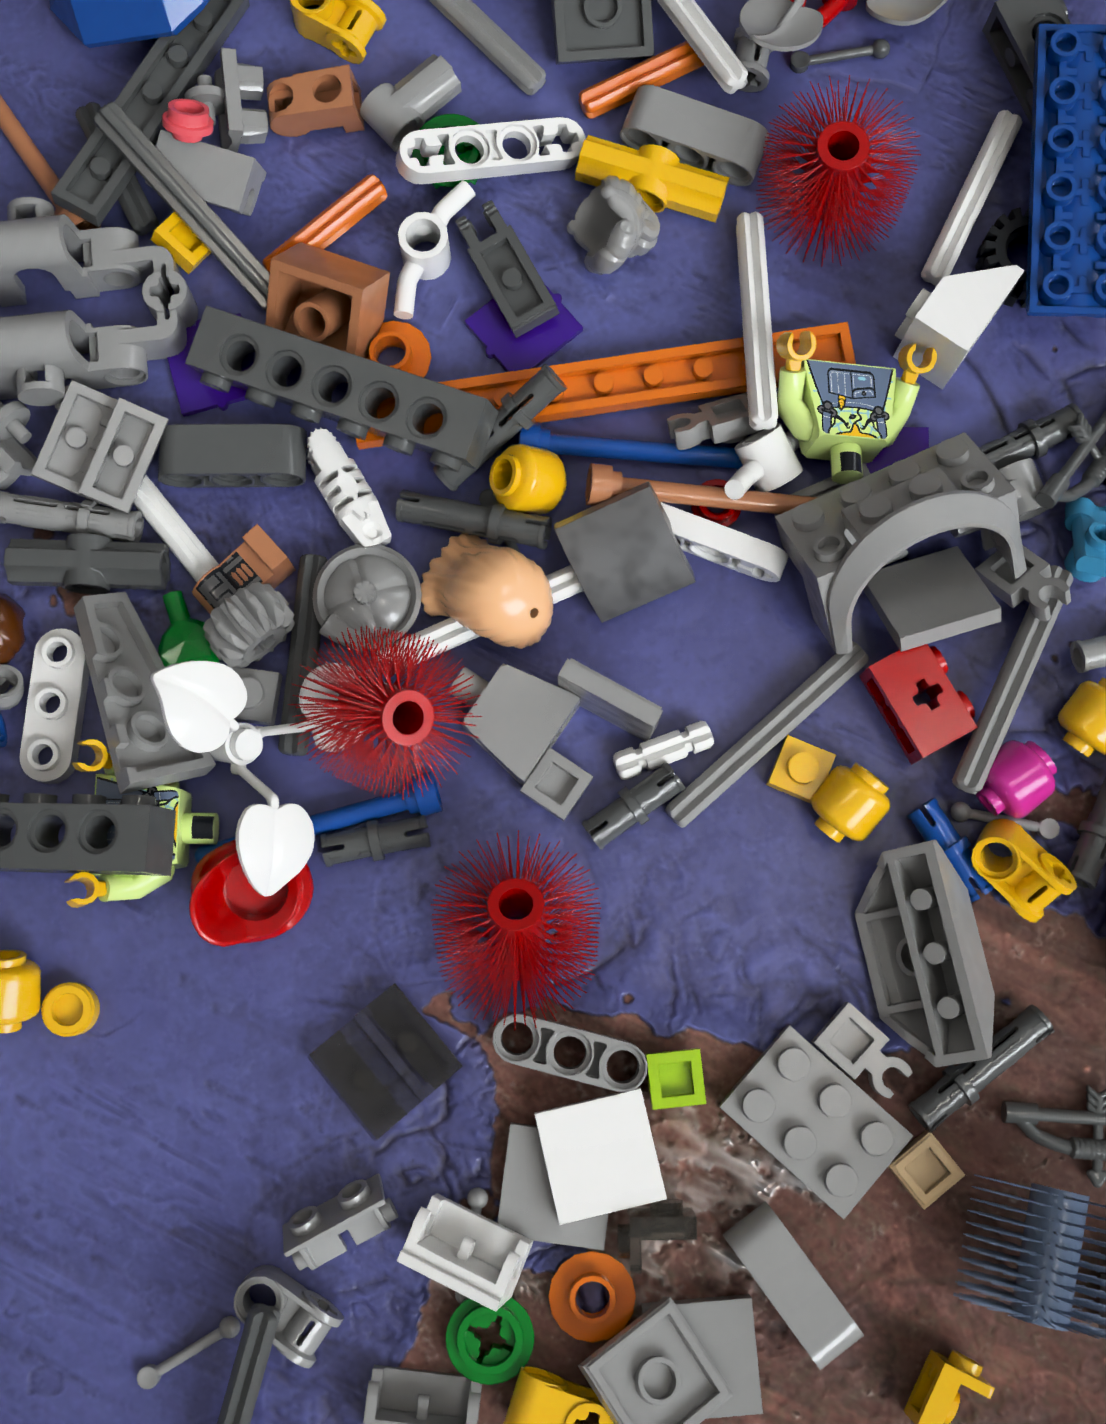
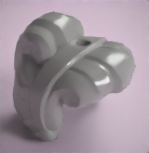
(613, 225)

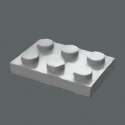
(815, 1121)

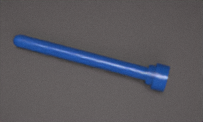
(628, 449)
(367, 810)

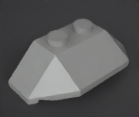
(927, 955)

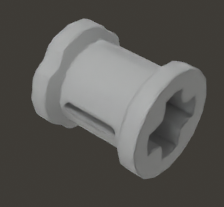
(754, 60)

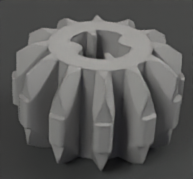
(248, 625)

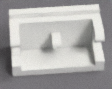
(465, 1252)

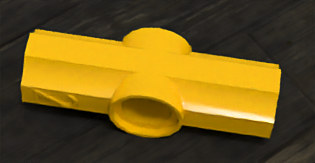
(655, 175)

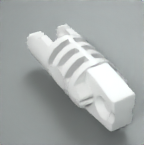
(346, 490)

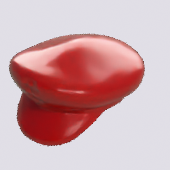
(229, 909)

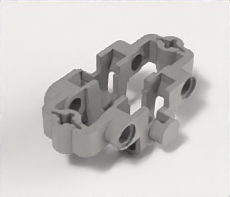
(46, 340)

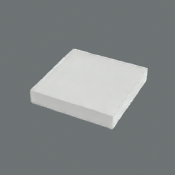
(600, 1156)

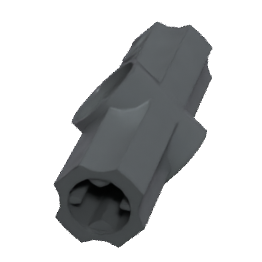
(87, 564)

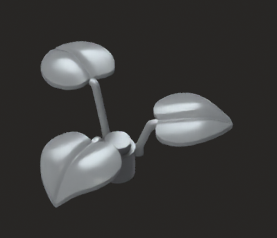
(791, 27)

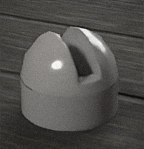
(12, 676)

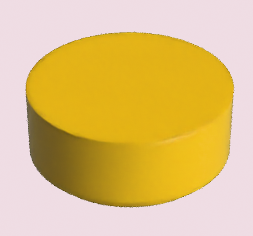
(70, 1009)

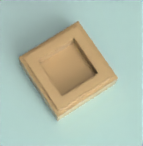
(925, 1169)

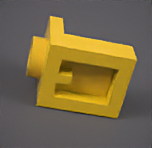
(936, 1390)

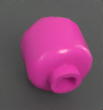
(1018, 780)

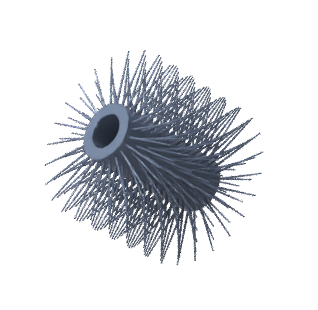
(1045, 1264)

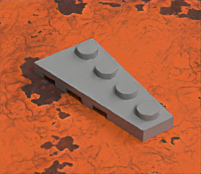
(120, 669)

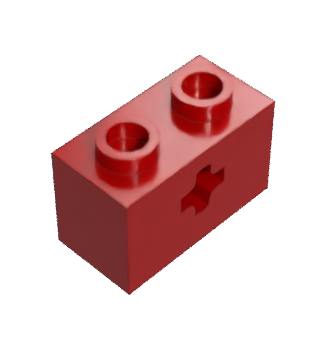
(922, 727)

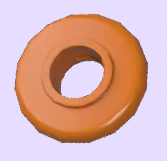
(407, 337)
(587, 1268)

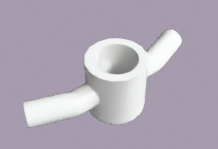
(432, 263)
(766, 461)

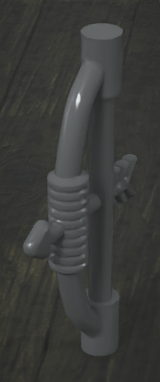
(1056, 487)
(1028, 1115)

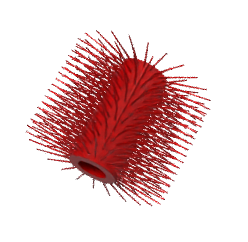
(836, 172)
(384, 710)
(516, 931)

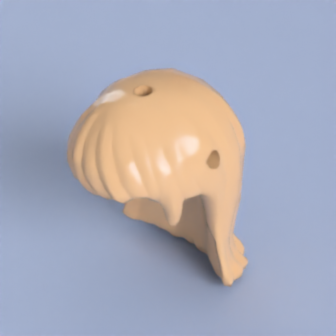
(489, 591)

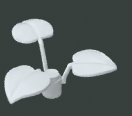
(199, 713)

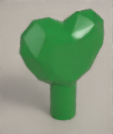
(185, 636)

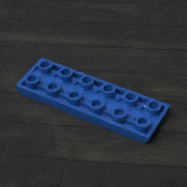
(1068, 173)

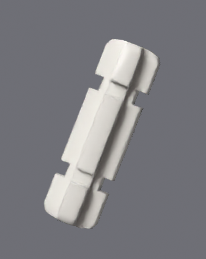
(663, 749)

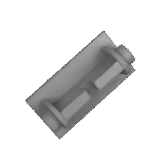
(314, 1231)

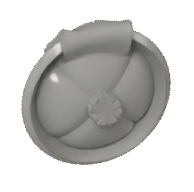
(365, 589)

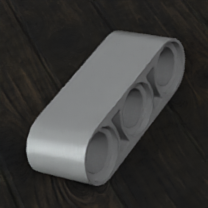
(696, 133)
(590, 1070)
(793, 1285)

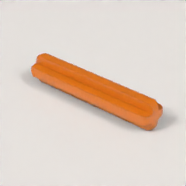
(623, 85)
(337, 217)

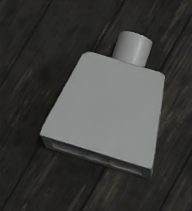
(518, 716)

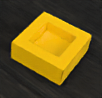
(180, 242)
(800, 768)

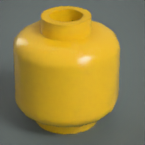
(528, 479)
(1086, 718)
(850, 803)
(18, 990)

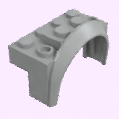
(866, 523)

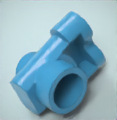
(1088, 553)

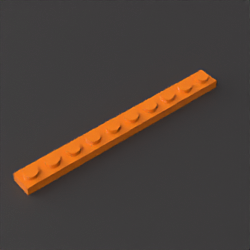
(639, 378)

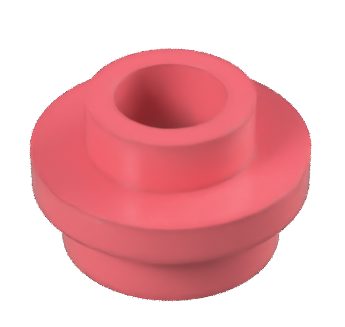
(187, 120)

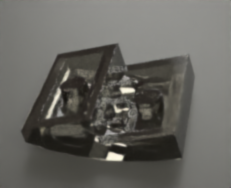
(384, 1062)

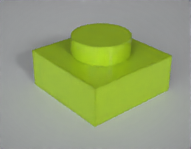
(675, 1078)

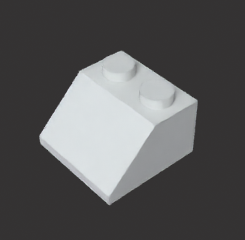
(954, 317)

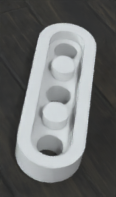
(60, 728)

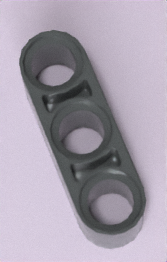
(232, 455)

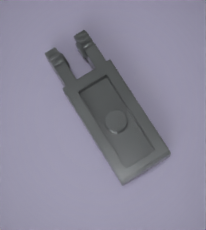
(508, 273)

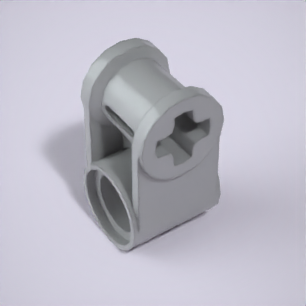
(296, 1308)

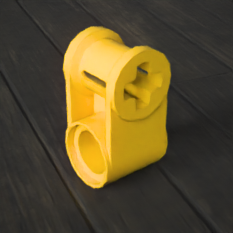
(339, 25)
(1026, 878)
(550, 1399)

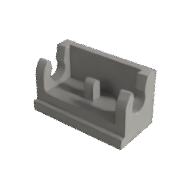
(215, 173)
(420, 1397)

